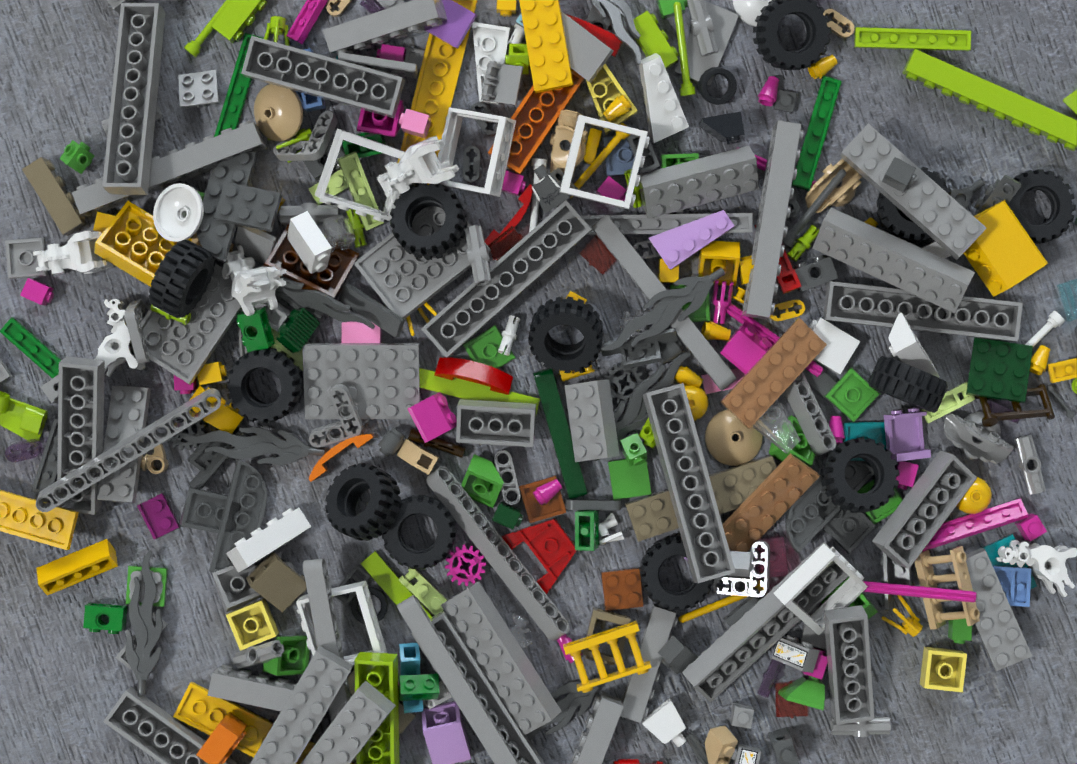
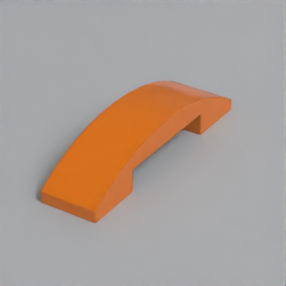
(320, 467)

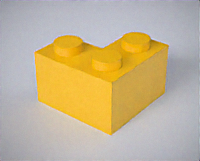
(224, 418)

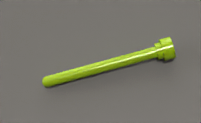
(194, 46)
(686, 88)

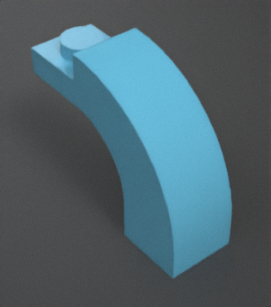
(410, 665)

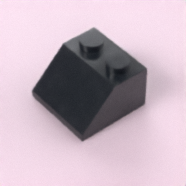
(724, 127)

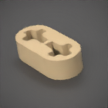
(342, 6)
(840, 19)

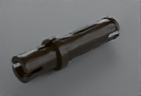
(438, 443)

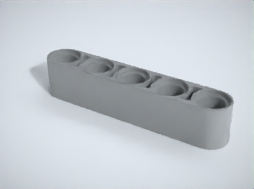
(810, 416)

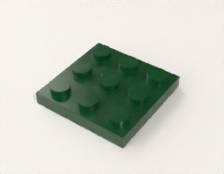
(999, 370)

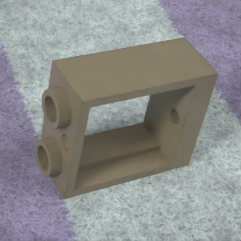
(610, 617)

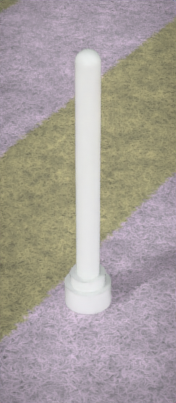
(535, 203)
(1054, 320)

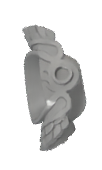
(962, 430)

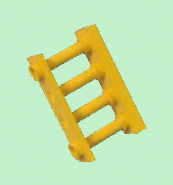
(611, 637)

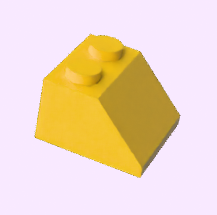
(720, 255)

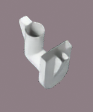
(608, 523)

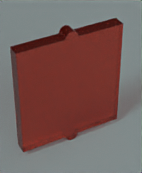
(504, 243)
(598, 255)
(787, 708)

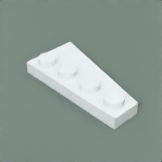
(489, 45)

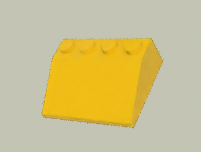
(133, 243)
(1003, 251)

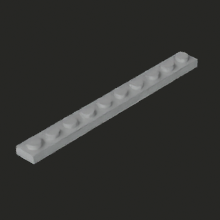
(642, 225)

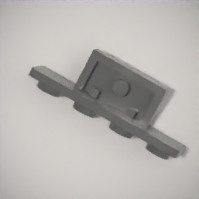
(999, 191)
(645, 351)
(208, 462)
(894, 575)

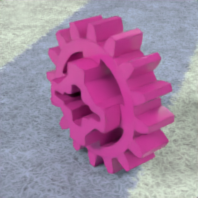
(458, 569)

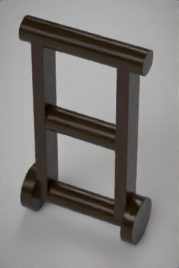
(991, 419)

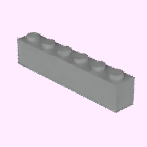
(639, 687)

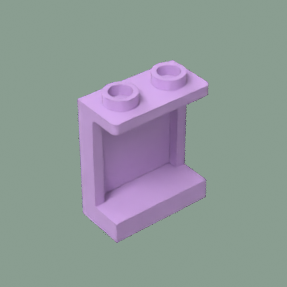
(905, 435)

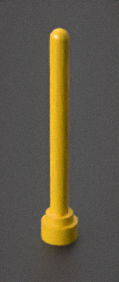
(601, 157)
(714, 606)

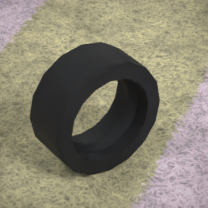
(732, 85)
(383, 600)

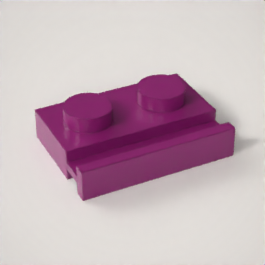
(158, 516)

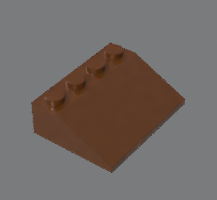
(327, 281)

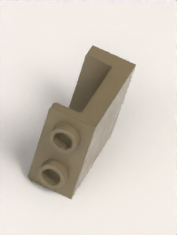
(277, 582)

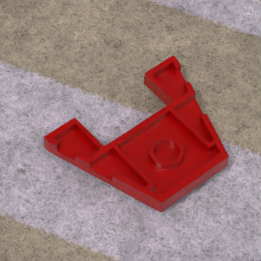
(549, 545)

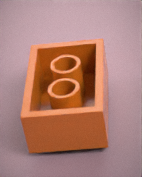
(223, 740)

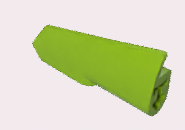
(21, 417)

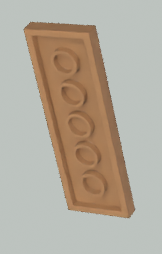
(773, 373)
(768, 503)

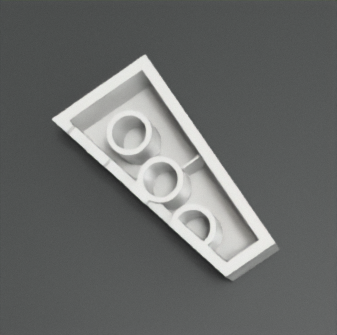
(662, 105)
(269, 539)

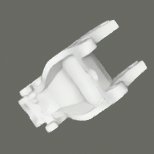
(417, 166)
(75, 255)
(249, 284)
(116, 347)
(1045, 562)

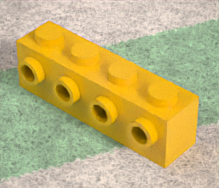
(77, 567)

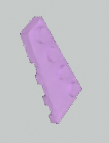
(684, 241)

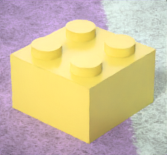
(252, 624)
(943, 669)

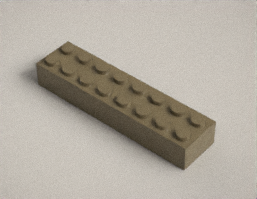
(731, 487)

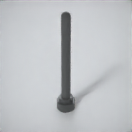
(792, 234)

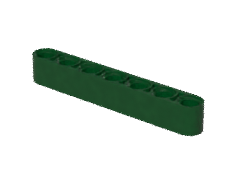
(560, 433)

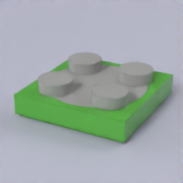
(160, 577)

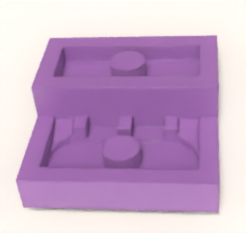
(456, 26)

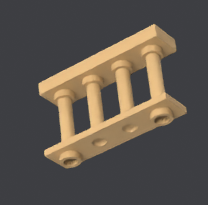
(927, 578)

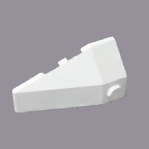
(908, 348)

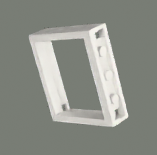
(499, 153)
(570, 164)
(343, 203)
(807, 573)
(367, 611)

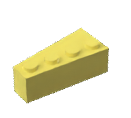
(603, 91)

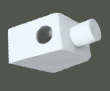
(666, 723)

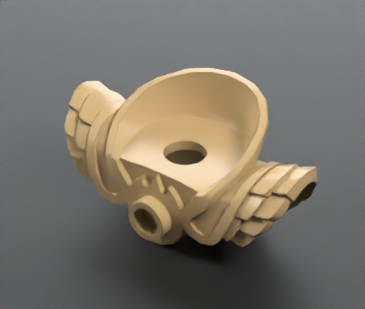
(565, 131)
(839, 196)

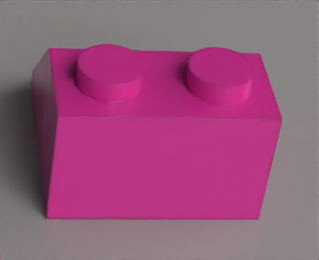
(380, 124)
(745, 347)
(433, 417)

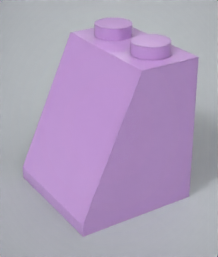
(445, 734)

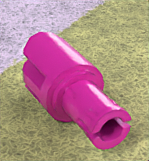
(721, 304)

